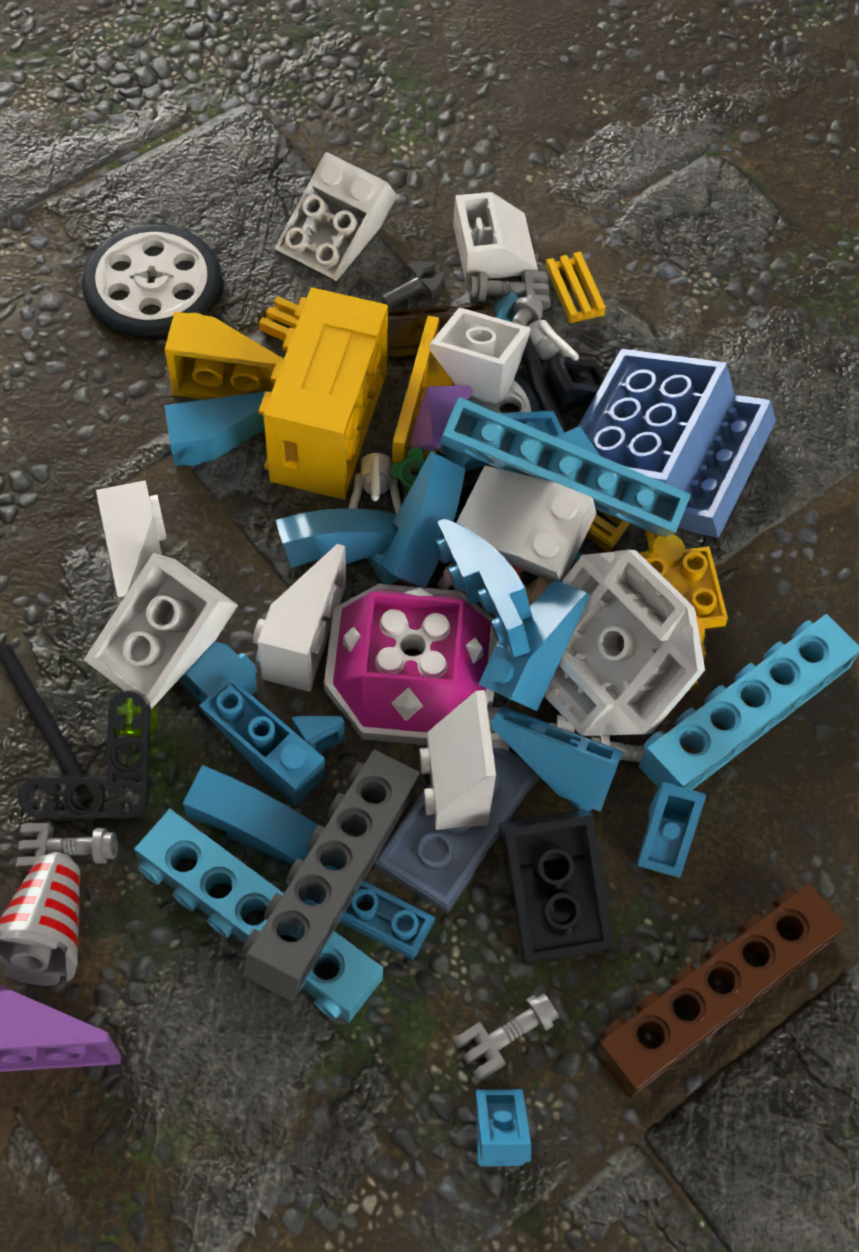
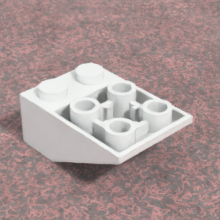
(336, 217)

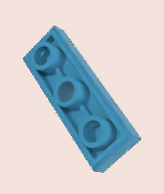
(388, 921)

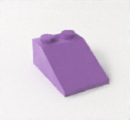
(45, 1038)

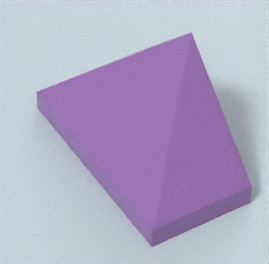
(434, 415)

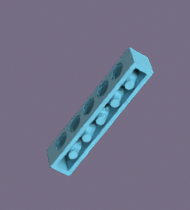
(540, 455)
(820, 642)
(177, 839)

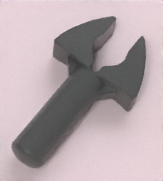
(416, 284)

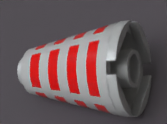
(43, 923)

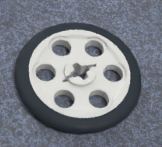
(129, 246)

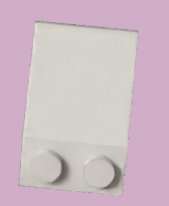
(529, 520)
(131, 530)
(300, 623)
(160, 628)
(460, 766)

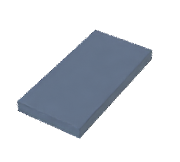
(445, 860)

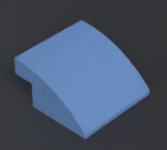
(682, 428)

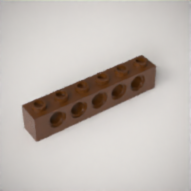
(638, 1066)

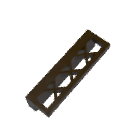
(407, 326)

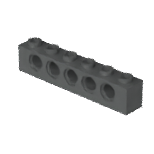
(284, 964)

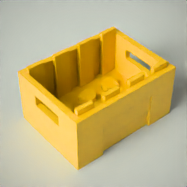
(325, 392)

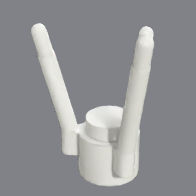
(548, 343)
(376, 480)

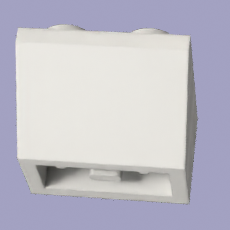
(492, 237)

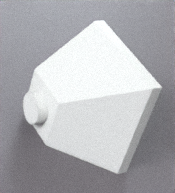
(480, 352)

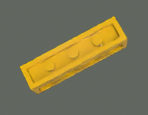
(425, 373)

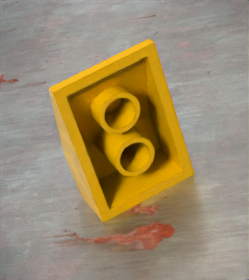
(215, 360)

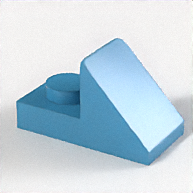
(670, 829)
(502, 1128)

